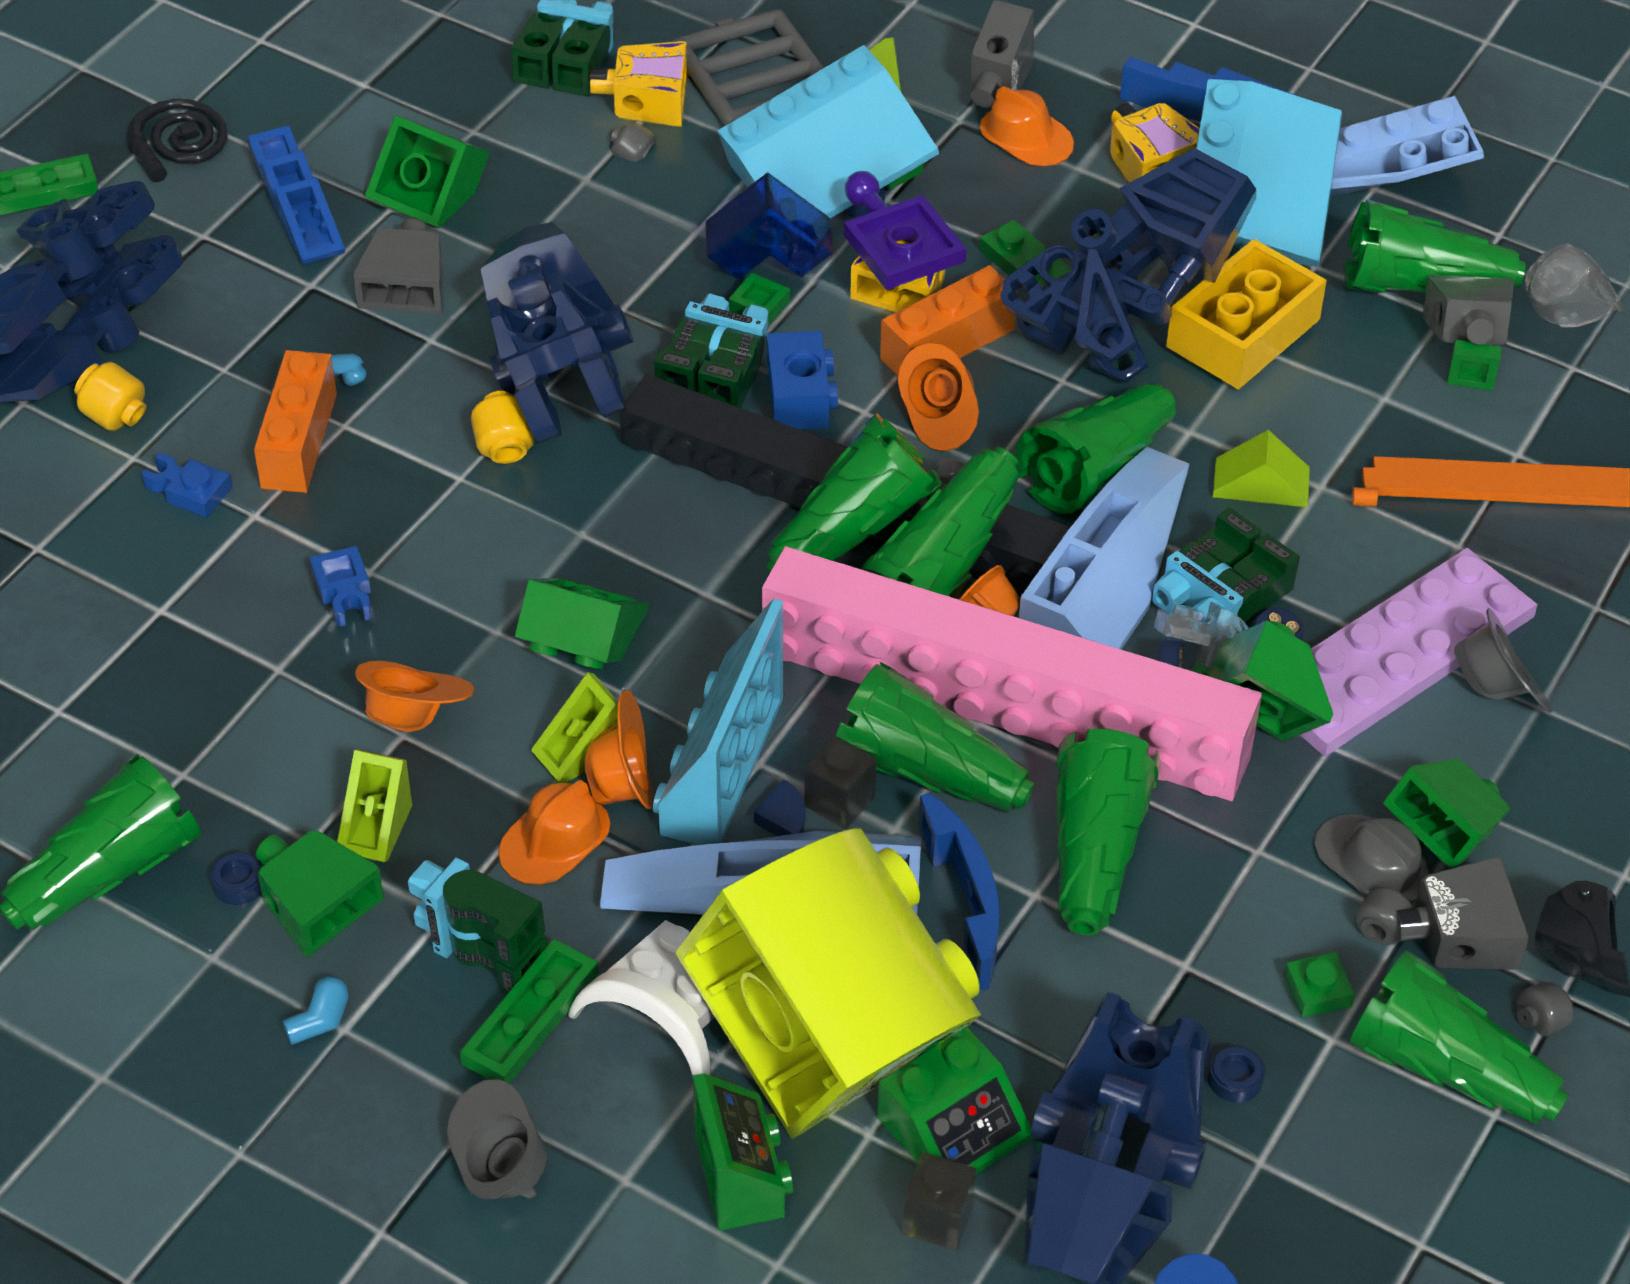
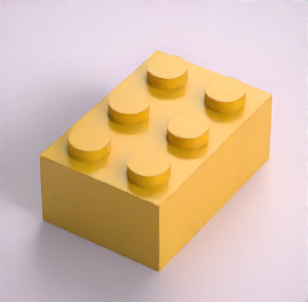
(1247, 314)

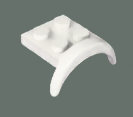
(660, 987)

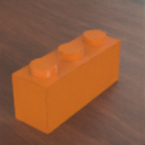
(957, 316)
(295, 421)

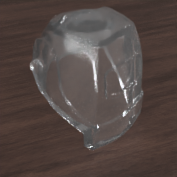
(1570, 287)

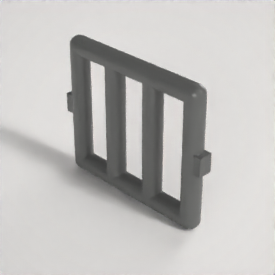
(727, 30)

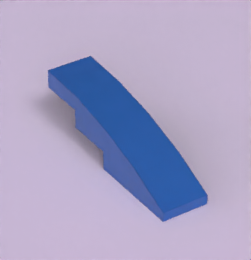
(1179, 88)
(295, 195)

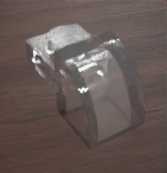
(1188, 625)

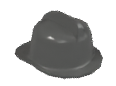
(1493, 665)
(1372, 853)
(496, 1142)

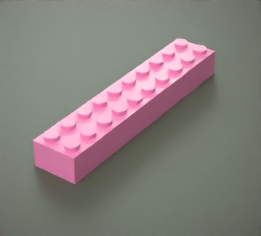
(1013, 669)

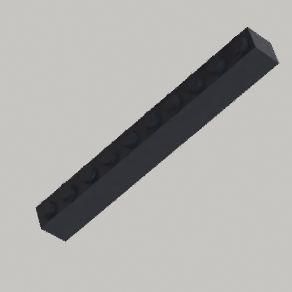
(792, 463)

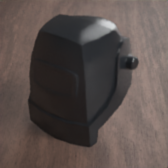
(1581, 935)

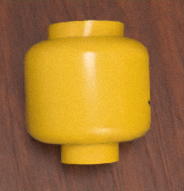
(110, 396)
(501, 428)

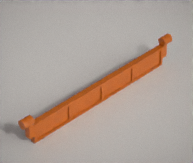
(1493, 482)

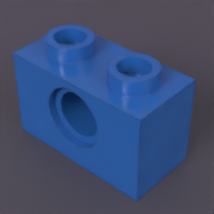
(799, 379)

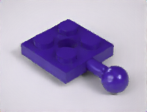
(914, 221)

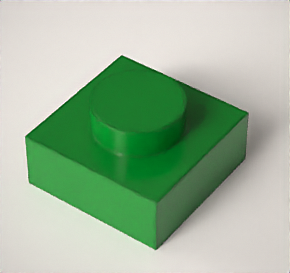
(762, 293)
(1474, 365)
(1319, 984)

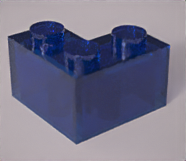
(766, 223)

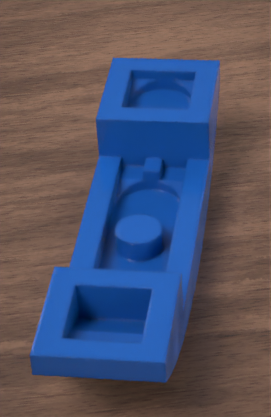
(952, 842)

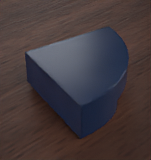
(782, 811)

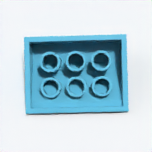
(827, 129)
(1285, 151)
(725, 735)

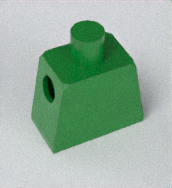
(1447, 808)
(316, 887)

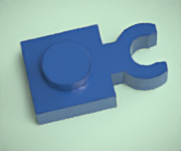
(190, 487)
(343, 582)

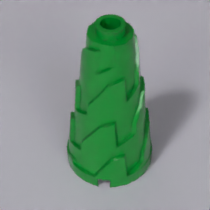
(1401, 249)
(1087, 446)
(859, 495)
(951, 527)
(930, 743)
(1100, 807)
(119, 832)
(1450, 1041)

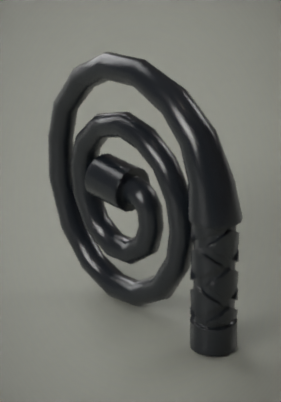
(185, 131)

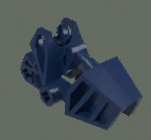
(1179, 212)
(88, 272)
(548, 316)
(1081, 1208)

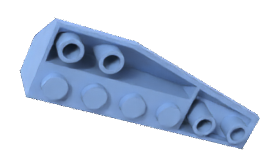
(1403, 146)
(1111, 556)
(694, 876)

